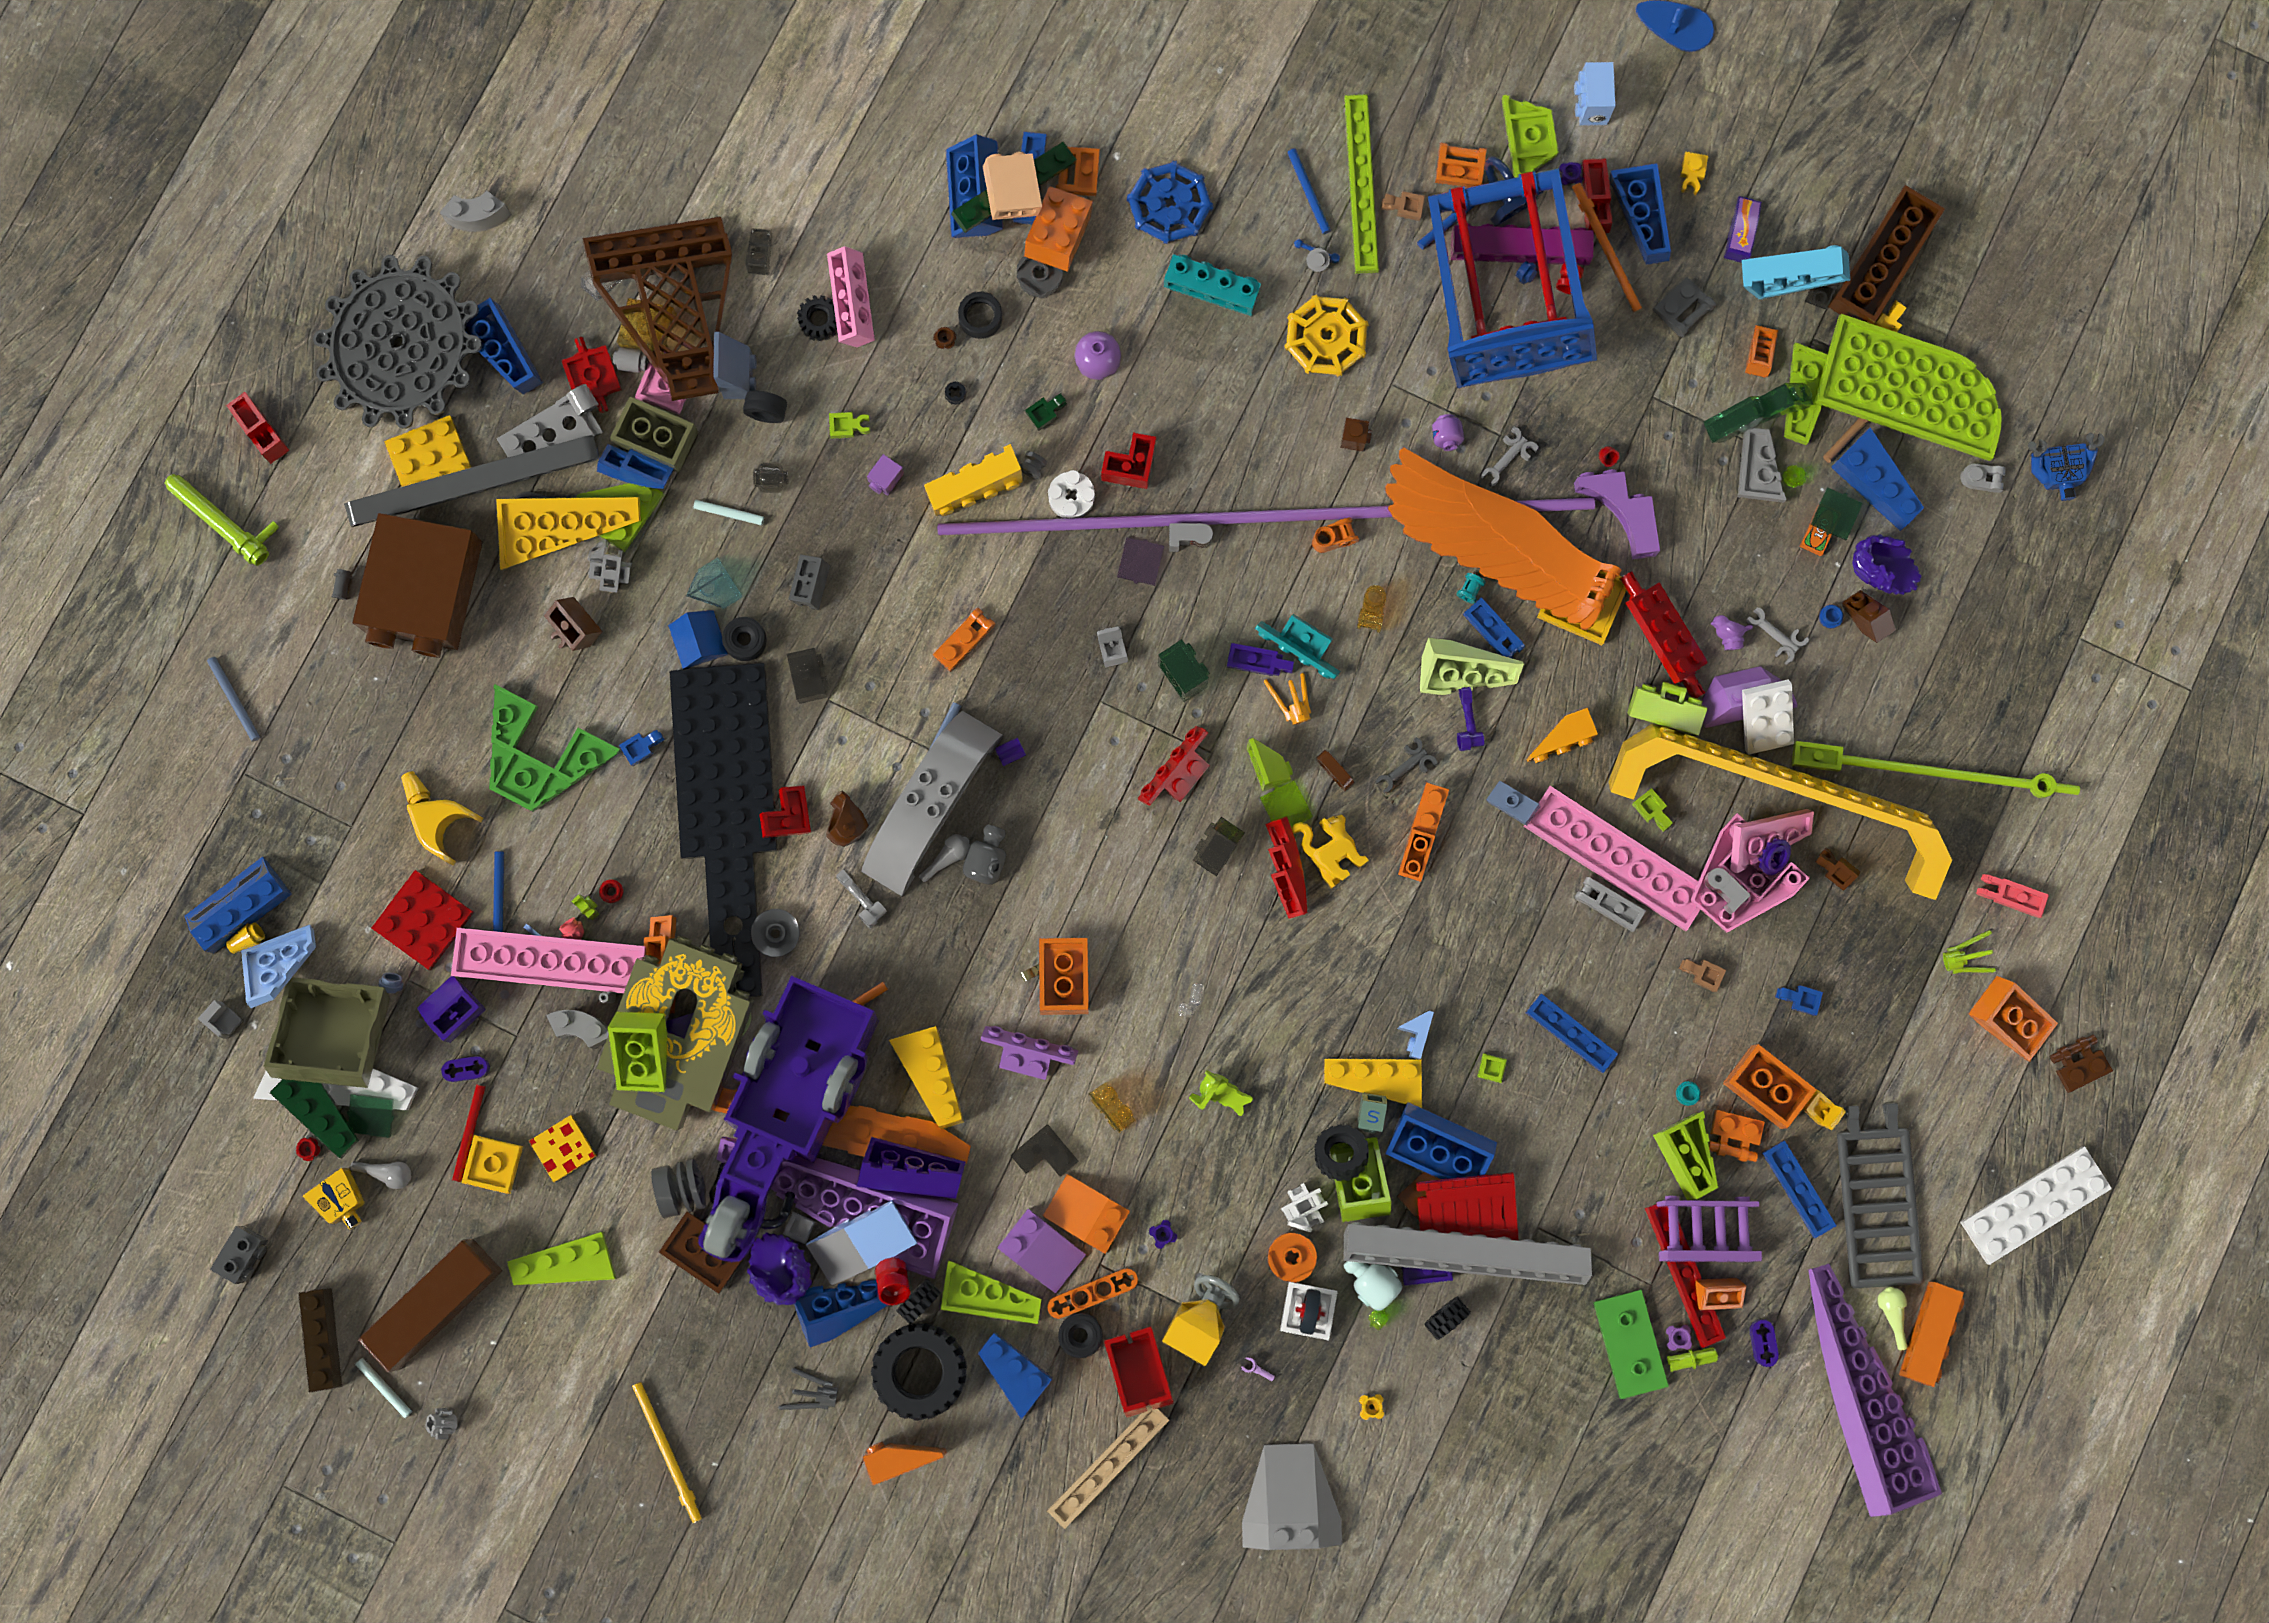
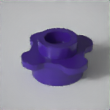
(1574, 168)
(1169, 1236)

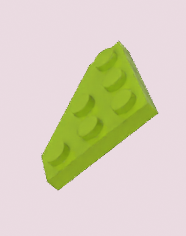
(649, 500)

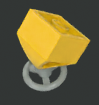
(1198, 1324)

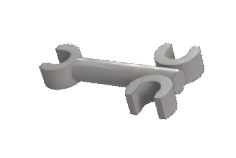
(1518, 445)
(1790, 644)

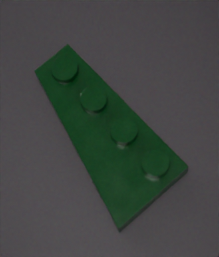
(317, 1112)

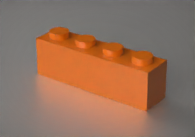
(1931, 1334)

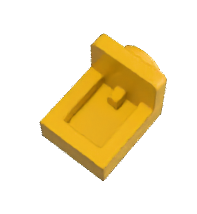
(1823, 1110)

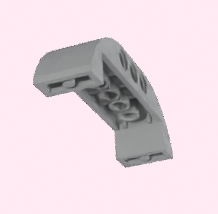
(928, 801)

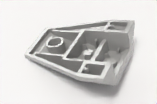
(1290, 1502)

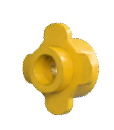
(1376, 1411)

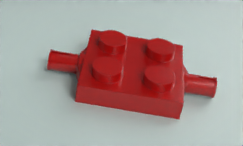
(594, 369)

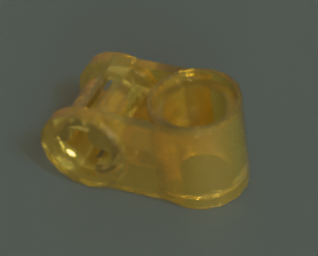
(1372, 613)

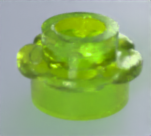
(1790, 480)
(1378, 1319)

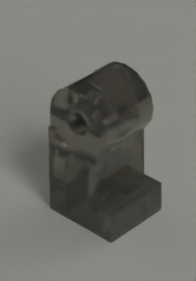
(759, 252)

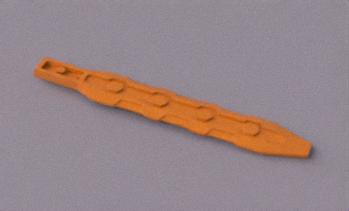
(862, 1123)

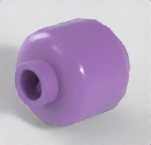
(1447, 432)

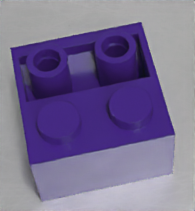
(450, 1009)

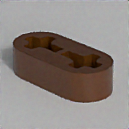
(1335, 770)

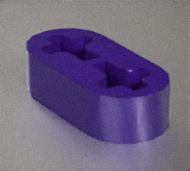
(466, 1074)
(1770, 1342)

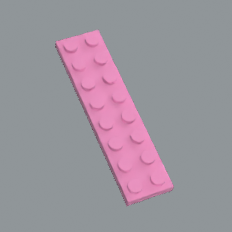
(1615, 857)
(544, 960)

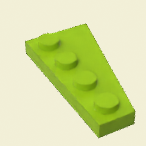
(1805, 368)
(570, 1262)

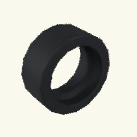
(982, 332)

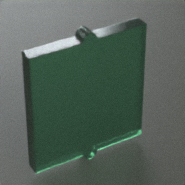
(1836, 513)
(371, 1115)

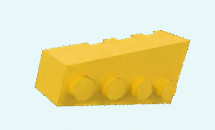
(975, 482)
(929, 1070)

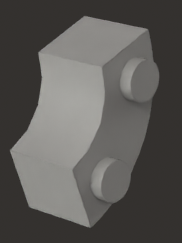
(476, 213)
(579, 1024)

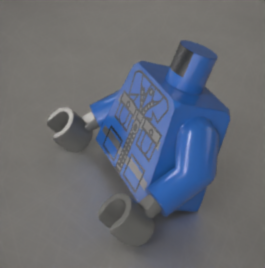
(2064, 465)

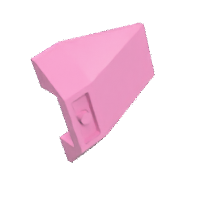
(1764, 889)

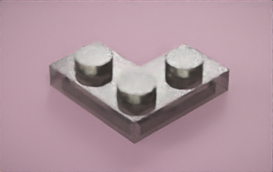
(1047, 1146)

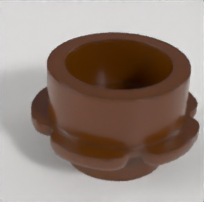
(944, 332)

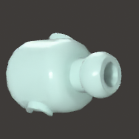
(1374, 1283)

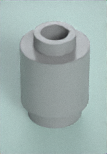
(630, 359)

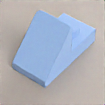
(1419, 1027)

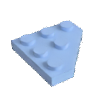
(274, 963)

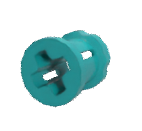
(1470, 588)

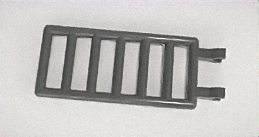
(1912, 1230)

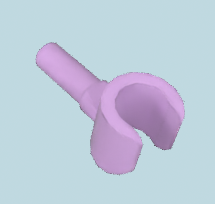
(1256, 1369)

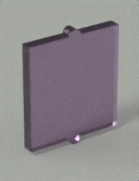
(1140, 561)

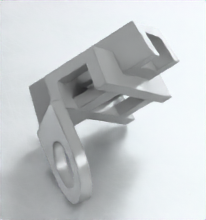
(599, 559)

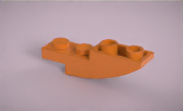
(1423, 831)
(661, 930)

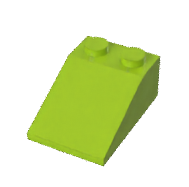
(639, 1051)
(1366, 1194)

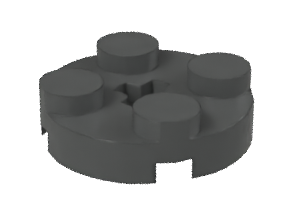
(1040, 286)

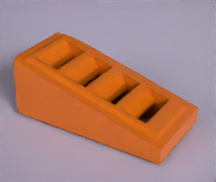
(1758, 365)

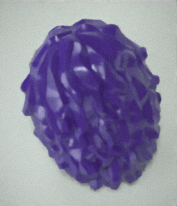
(1886, 564)
(778, 1269)

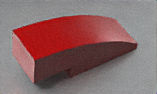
(1598, 189)
(257, 428)

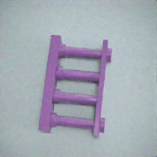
(1698, 1252)

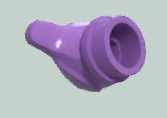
(1730, 632)

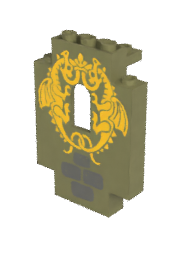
(701, 1060)

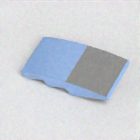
(861, 1243)

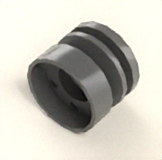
(683, 1187)

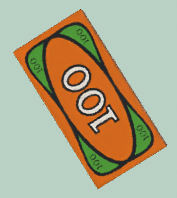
(1815, 539)

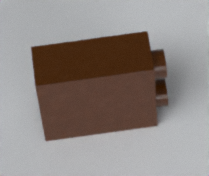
(417, 584)

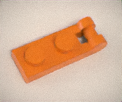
(963, 640)

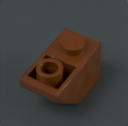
(1869, 616)

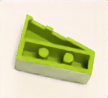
(1689, 1155)

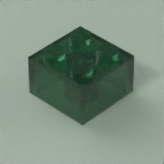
(1183, 670)

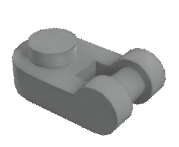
(1975, 475)

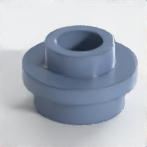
(391, 982)

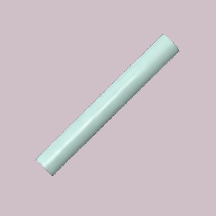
(728, 512)
(384, 1388)

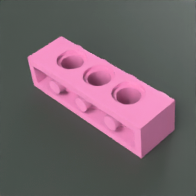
(850, 297)

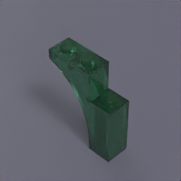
(1757, 410)

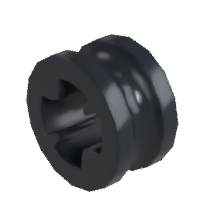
(955, 400)

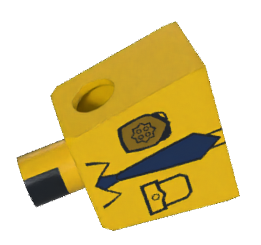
(337, 1198)

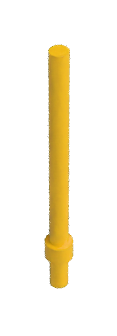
(687, 1497)

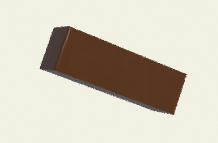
(430, 1305)

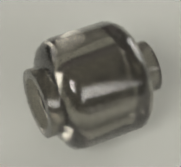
(770, 477)

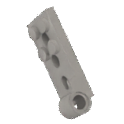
(575, 404)

